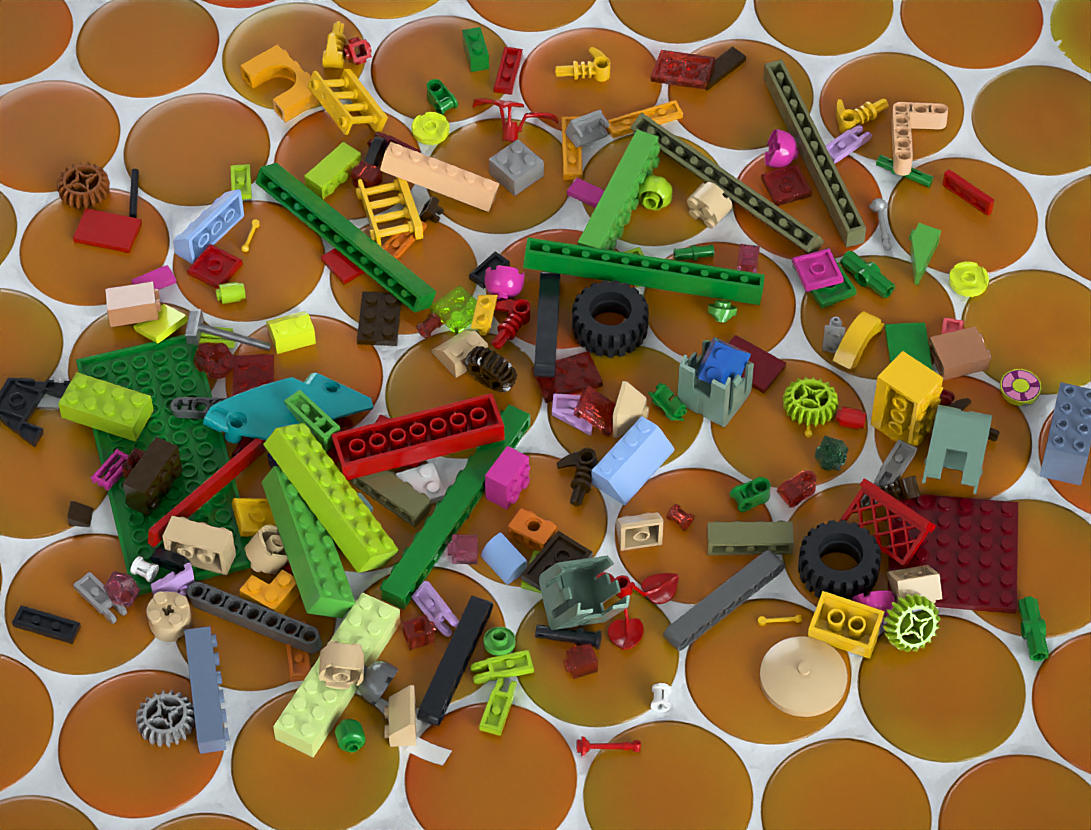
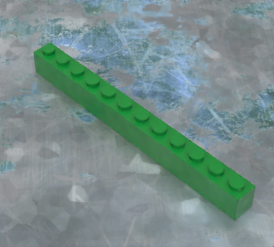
(346, 237)
(644, 271)
(450, 513)

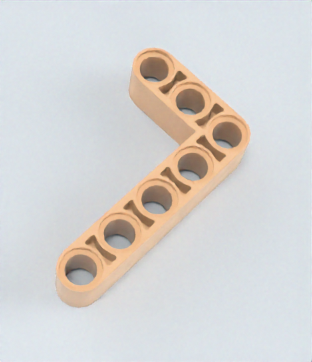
(912, 115)

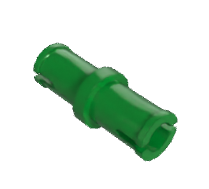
(693, 252)

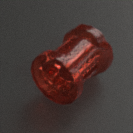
(429, 325)
(680, 517)

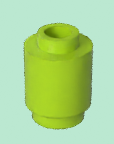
(230, 292)

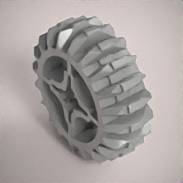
(157, 728)

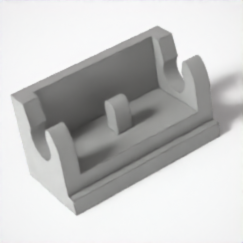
(587, 128)

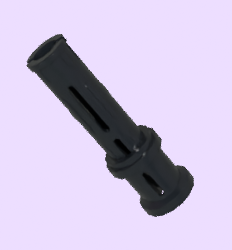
(579, 636)

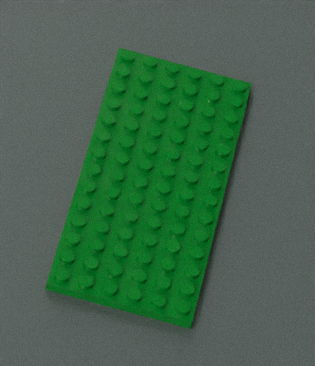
(166, 373)

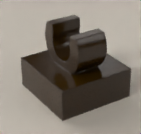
(430, 209)

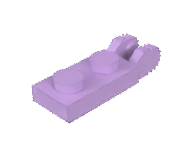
(847, 143)
(434, 608)

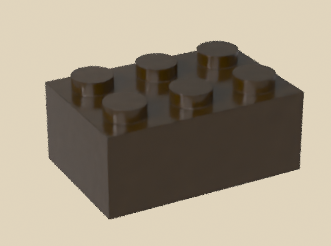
(152, 476)

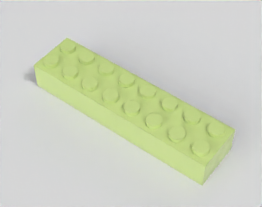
(318, 707)

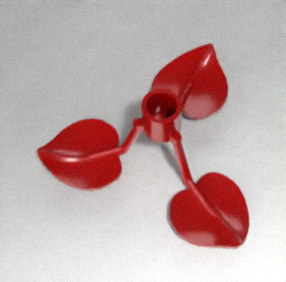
(510, 129)
(658, 588)

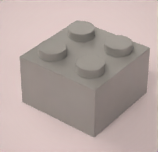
(516, 167)

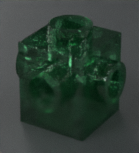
(831, 453)

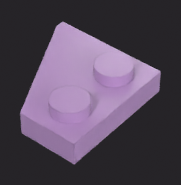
(564, 408)
(175, 582)

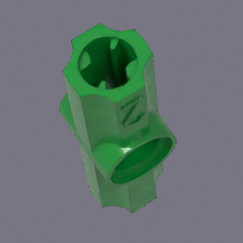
(867, 274)
(1033, 629)

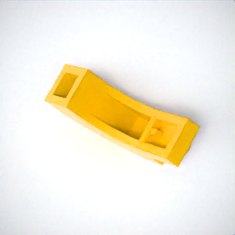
(856, 339)

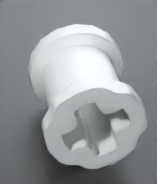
(144, 569)
(661, 697)

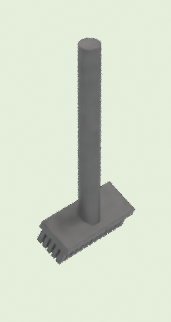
(196, 326)

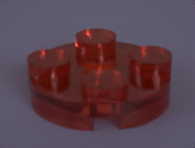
(220, 353)

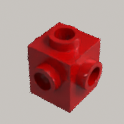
(363, 47)

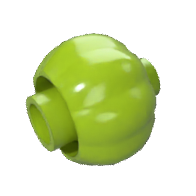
(652, 191)

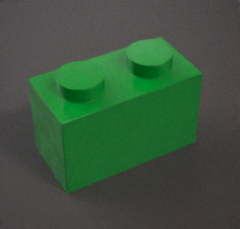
(475, 49)

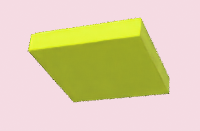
(159, 329)

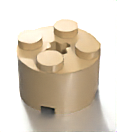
(709, 204)
(267, 551)
(169, 616)
(341, 665)

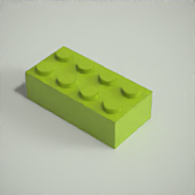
(106, 406)

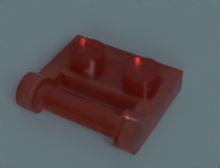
(599, 407)

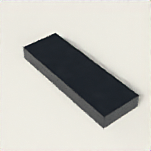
(46, 624)

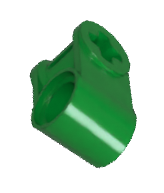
(440, 96)
(748, 496)

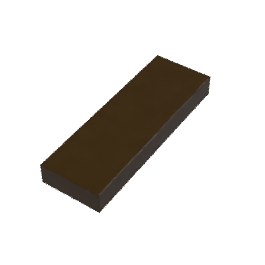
(724, 65)

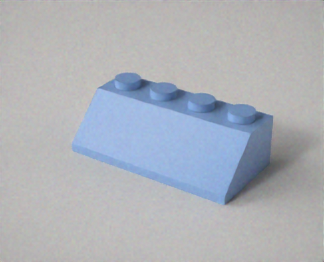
(209, 226)
(632, 461)

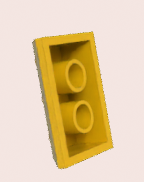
(846, 624)

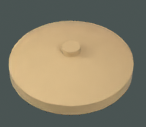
(803, 676)

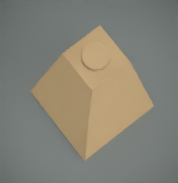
(628, 409)

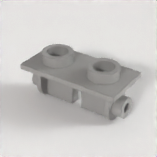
(833, 335)

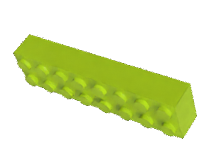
(331, 497)

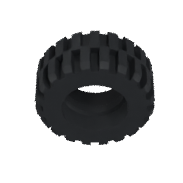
(610, 339)
(845, 539)

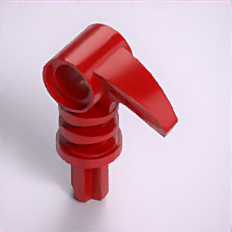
(518, 316)

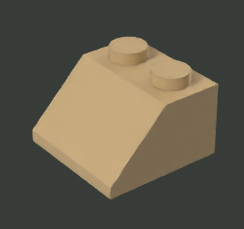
(455, 351)
(639, 531)
(917, 580)
(401, 718)

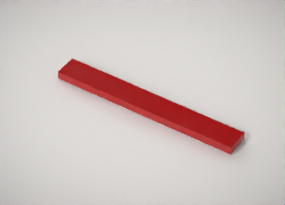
(208, 488)

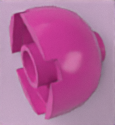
(781, 149)
(504, 282)
(878, 599)

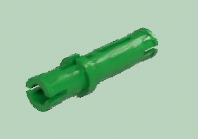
(914, 175)

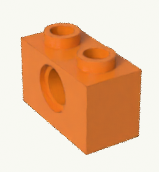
(521, 527)

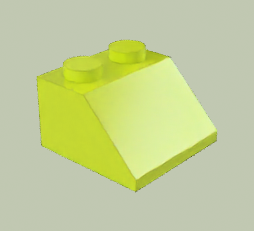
(291, 332)

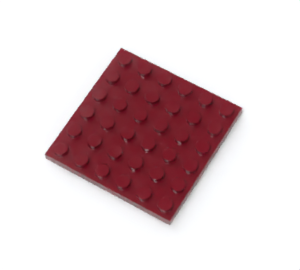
(969, 548)

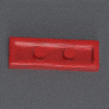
(508, 70)
(968, 192)

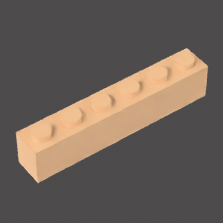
(439, 176)

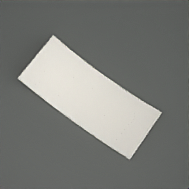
(429, 751)

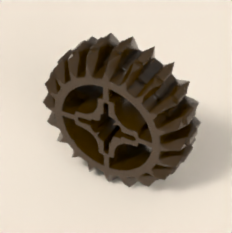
(490, 369)

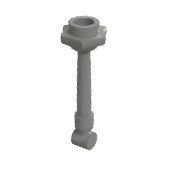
(878, 206)

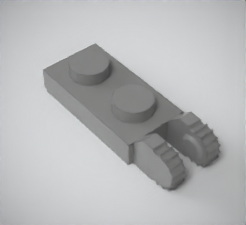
(896, 462)
(92, 590)

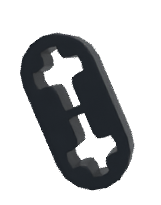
(376, 151)
(169, 560)

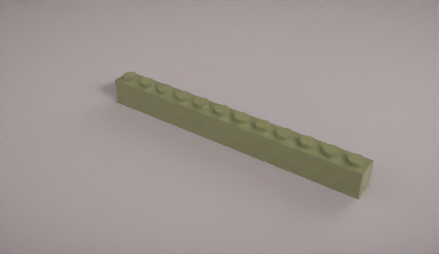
(814, 154)
(732, 187)

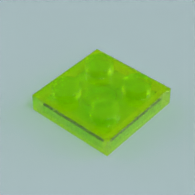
(455, 309)

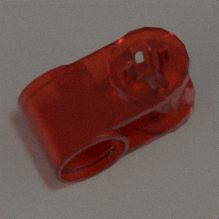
(798, 488)

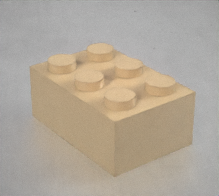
(202, 544)

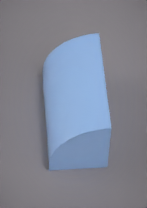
(504, 558)

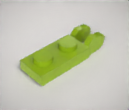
(503, 667)
(497, 708)

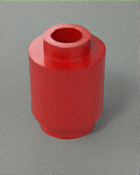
(851, 418)

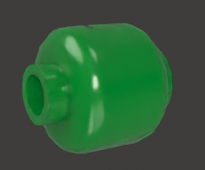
(350, 734)

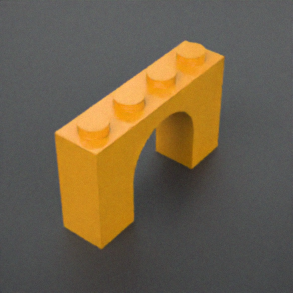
(276, 64)

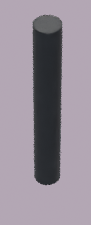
(134, 193)

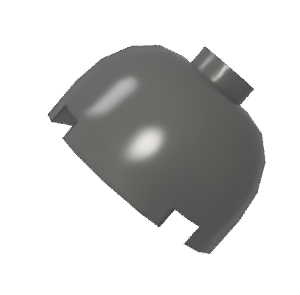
(376, 680)

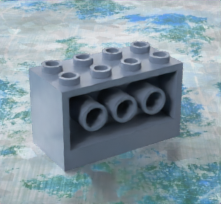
(1068, 435)

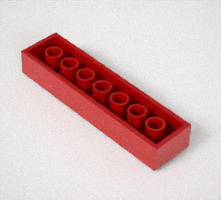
(418, 436)

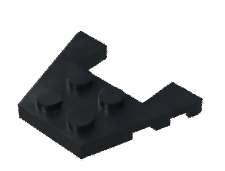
(19, 400)

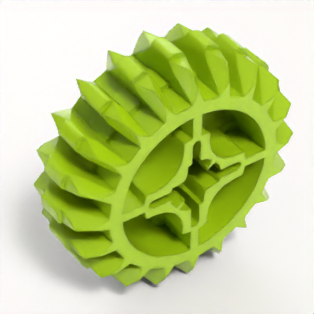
(808, 406)
(904, 621)

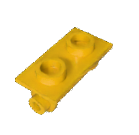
(484, 313)

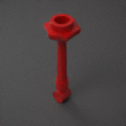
(583, 746)

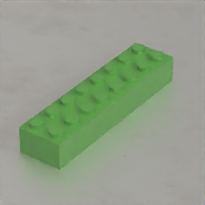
(621, 193)
(308, 549)

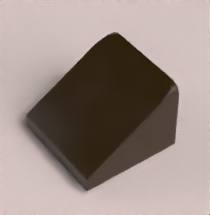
(79, 514)

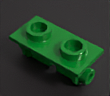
(673, 409)

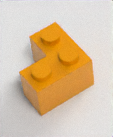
(276, 596)

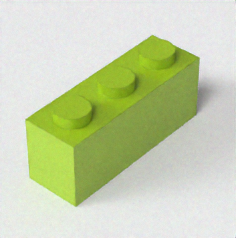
(332, 170)

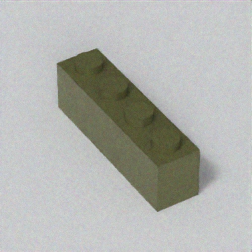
(395, 495)
(749, 537)

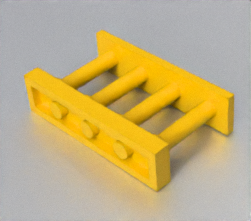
(354, 91)
(404, 198)

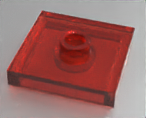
(786, 185)

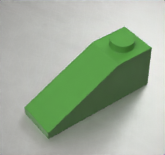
(923, 245)
(314, 418)

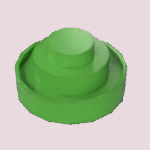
(722, 310)
(499, 641)

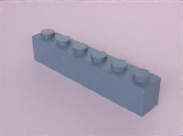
(205, 690)

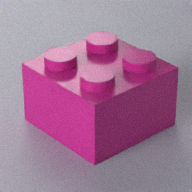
(507, 478)

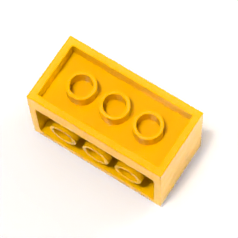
(906, 400)

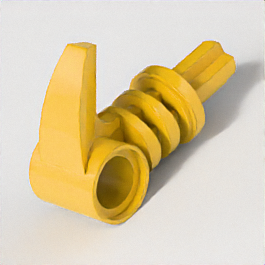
(333, 56)
(599, 68)
(850, 118)

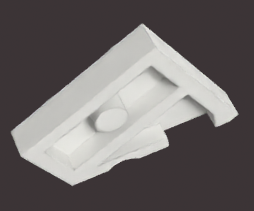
(425, 480)

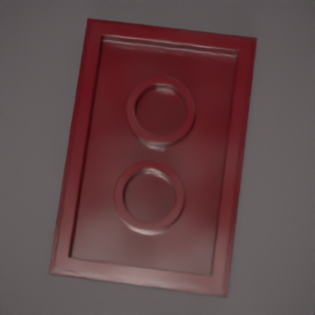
(766, 366)

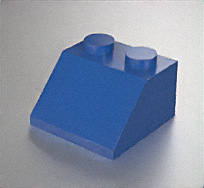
(721, 362)

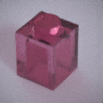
(748, 258)
(464, 549)
(121, 589)

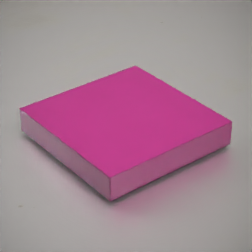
(817, 270)

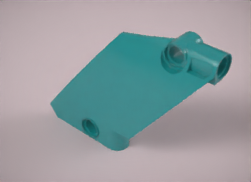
(263, 409)

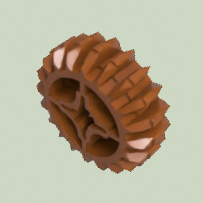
(83, 185)

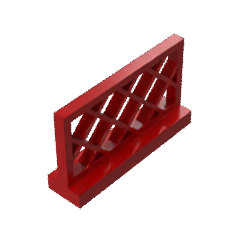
(900, 510)

